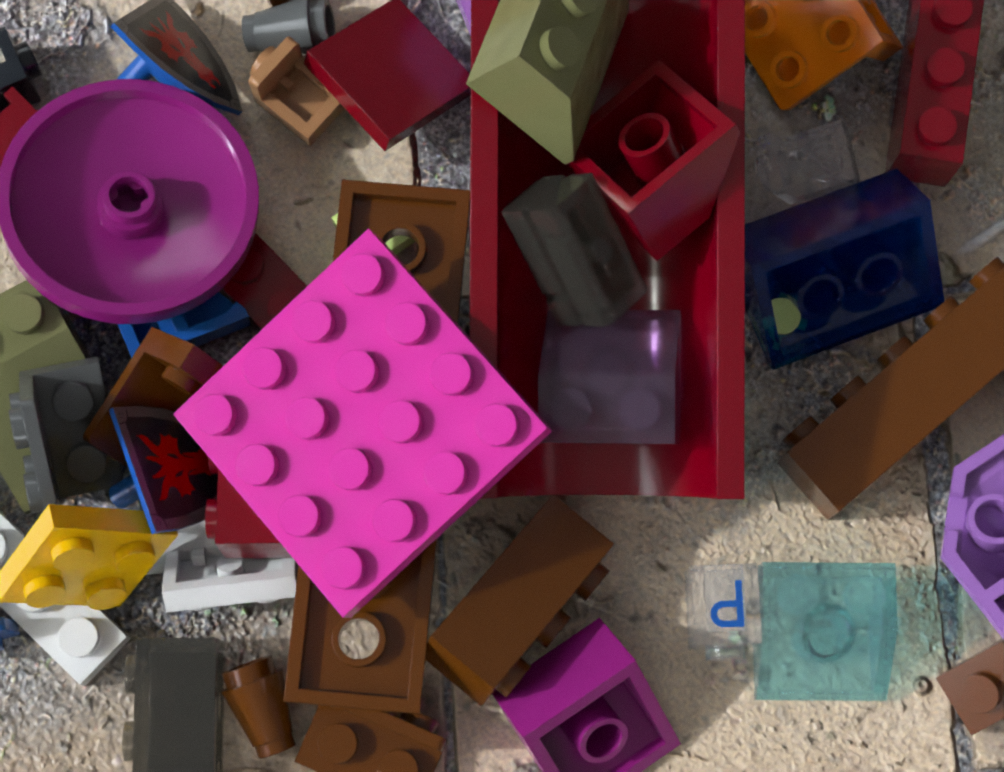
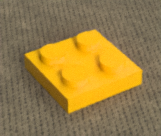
(82, 558)

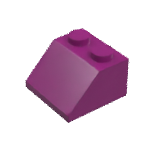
(588, 708)

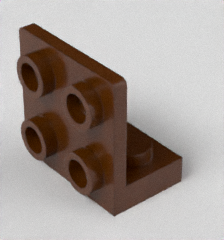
(159, 375)

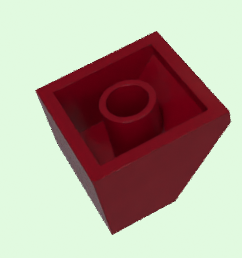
(658, 157)

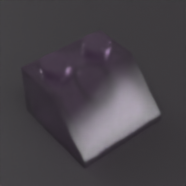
(612, 380)

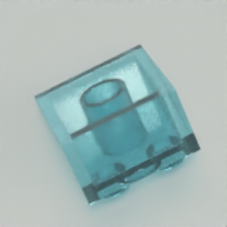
(825, 631)

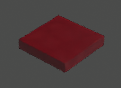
(389, 73)

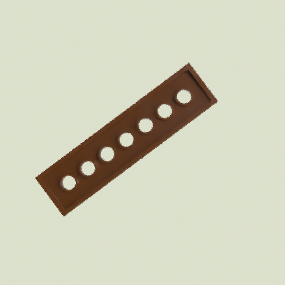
(402, 610)

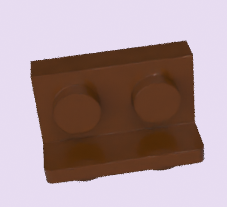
(370, 742)

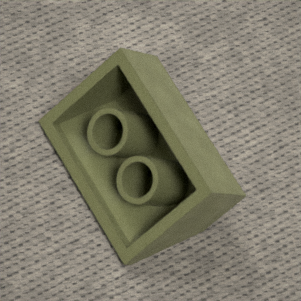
(548, 65)

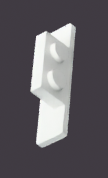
(202, 578)

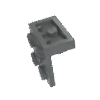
(50, 418)

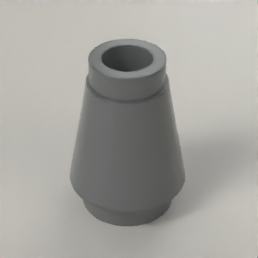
(303, 20)

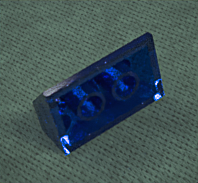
(844, 263)

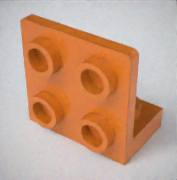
(811, 42)

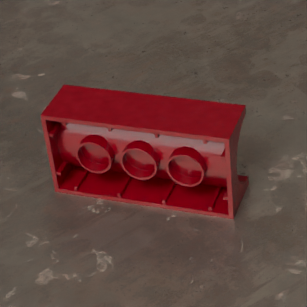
(698, 276)

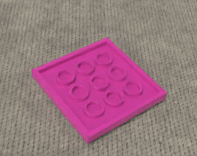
(361, 423)

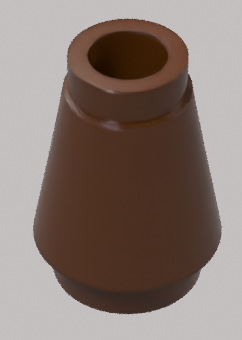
(256, 700)

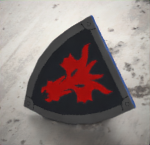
(176, 54)
(165, 468)

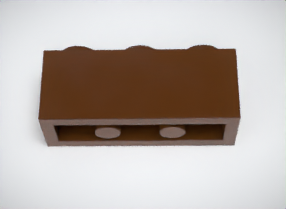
(519, 602)

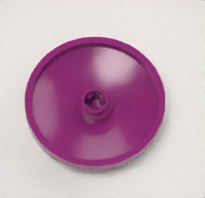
(128, 201)

